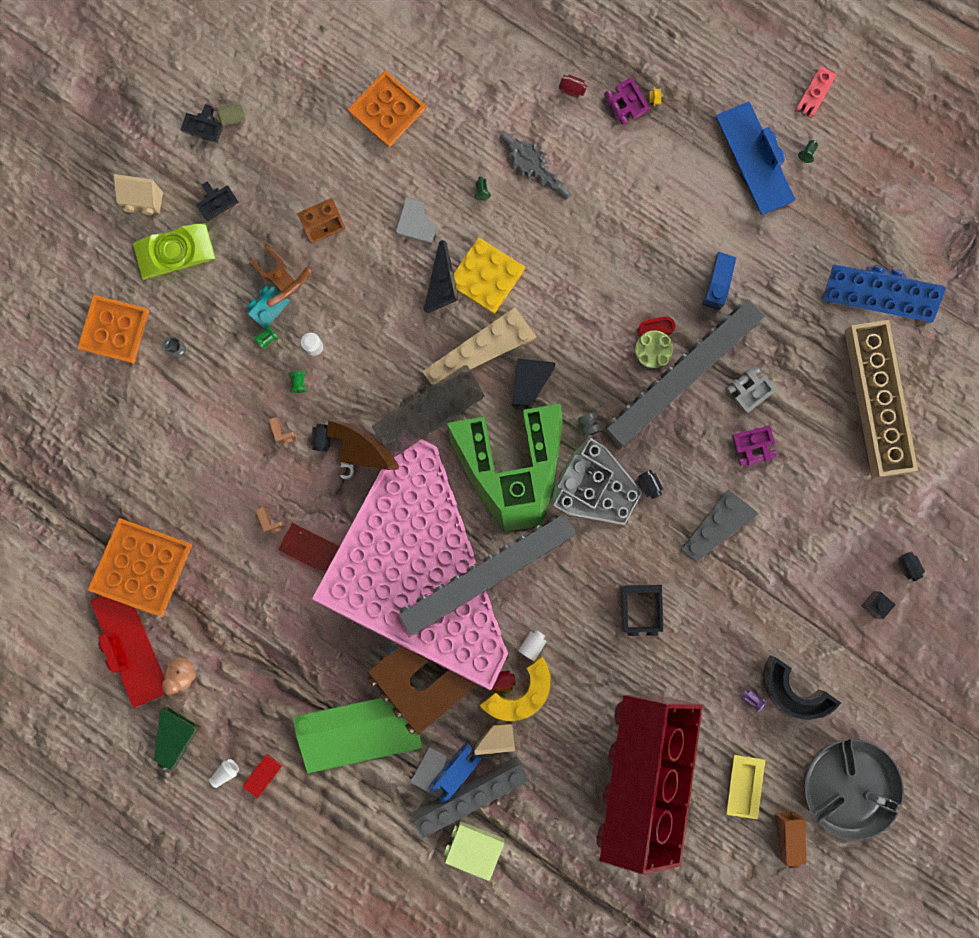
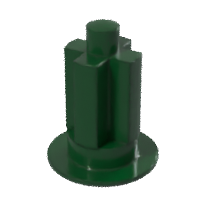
(807, 155)
(482, 191)

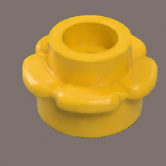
(655, 96)

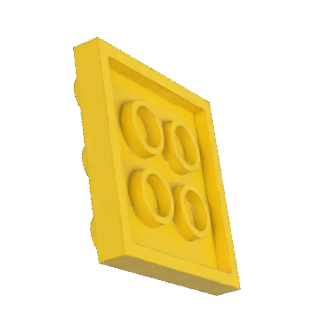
(487, 275)

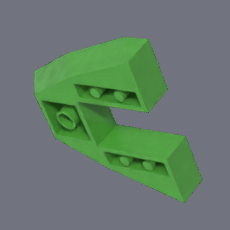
(518, 496)

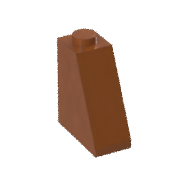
(792, 838)

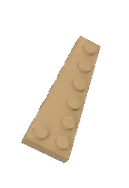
(493, 341)

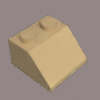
(138, 194)

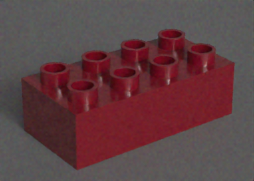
(649, 783)

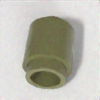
(230, 114)

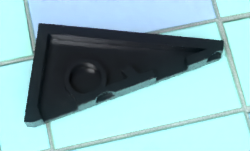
(442, 284)

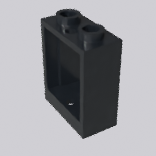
(651, 630)

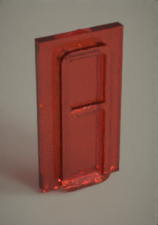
(308, 548)

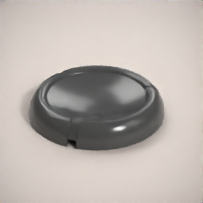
(853, 789)

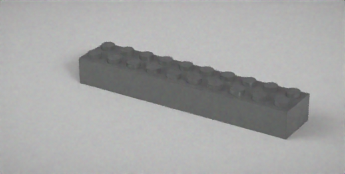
(687, 370)

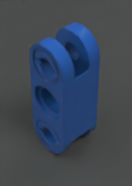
(455, 772)

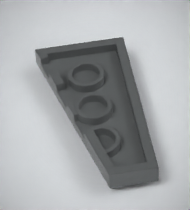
(721, 522)

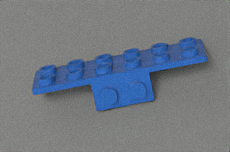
(756, 157)
(883, 292)

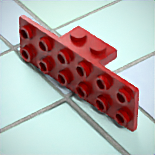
(128, 650)

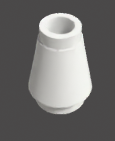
(225, 772)

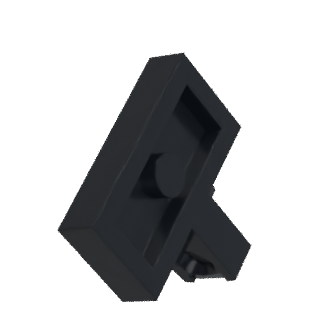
(203, 125)
(216, 201)

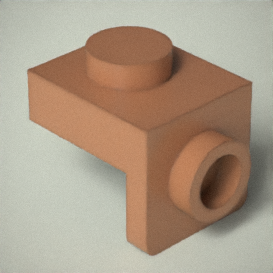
(276, 430)
(264, 520)

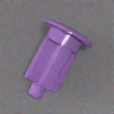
(754, 700)

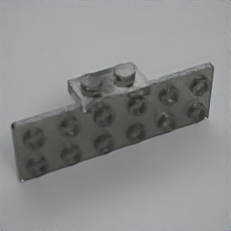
(428, 410)

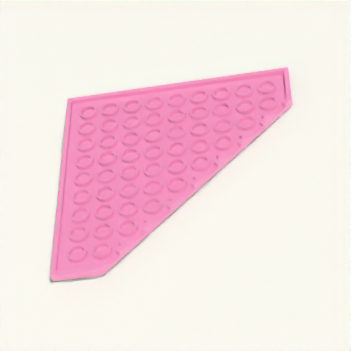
(403, 548)

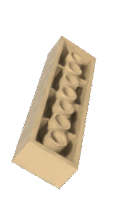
(880, 399)

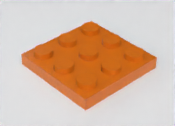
(387, 109)
(113, 329)

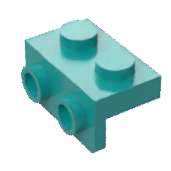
(260, 311)

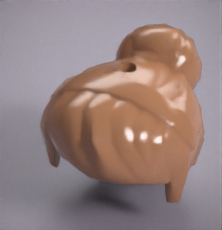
(178, 682)

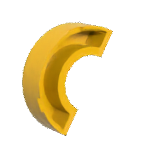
(526, 704)

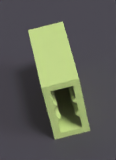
(473, 850)

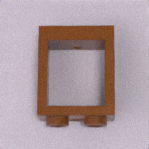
(321, 217)

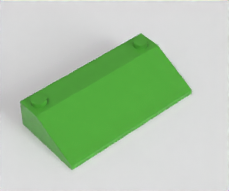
(352, 735)

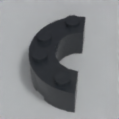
(780, 693)

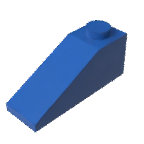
(719, 281)

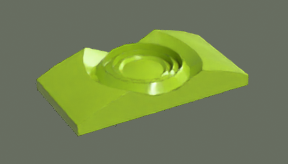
(174, 250)

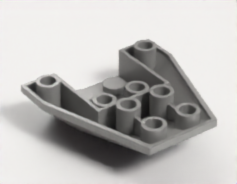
(596, 486)

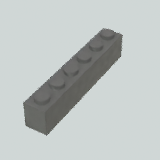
(470, 797)

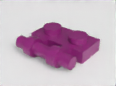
(632, 99)
(754, 439)

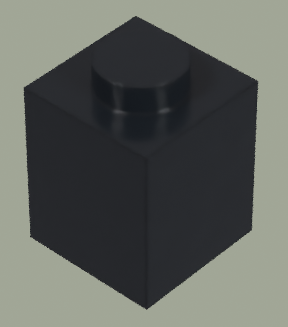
(878, 605)

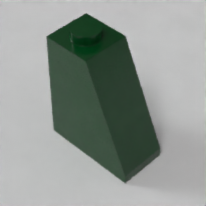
(173, 738)

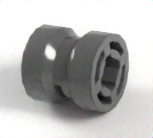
(172, 343)
(589, 424)

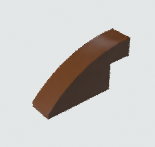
(361, 447)

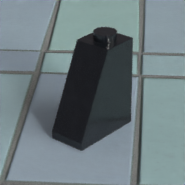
(529, 381)

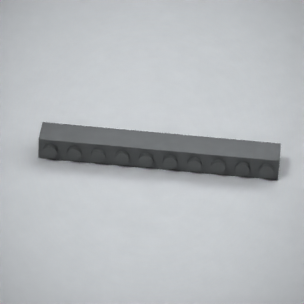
(483, 577)

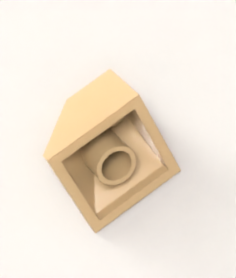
(496, 739)

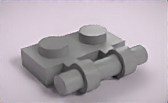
(753, 395)

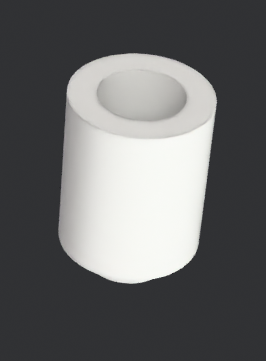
(312, 344)
(533, 645)

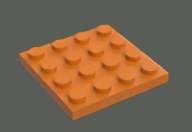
(140, 567)

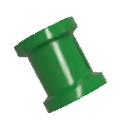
(259, 338)
(297, 382)

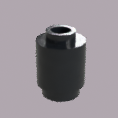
(319, 440)
(650, 484)
(911, 566)

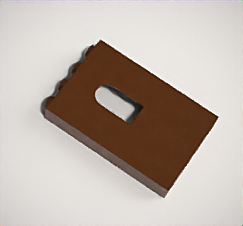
(416, 708)

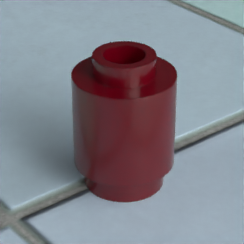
(572, 86)
(504, 681)

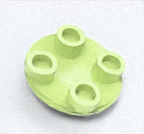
(654, 349)

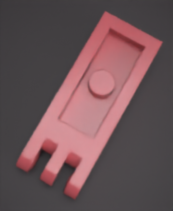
(816, 91)

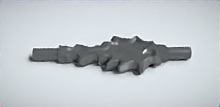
(529, 160)

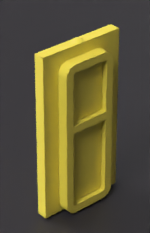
(745, 787)

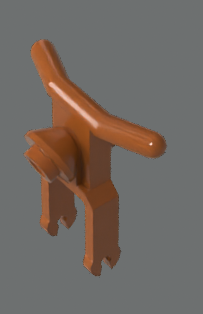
(281, 278)

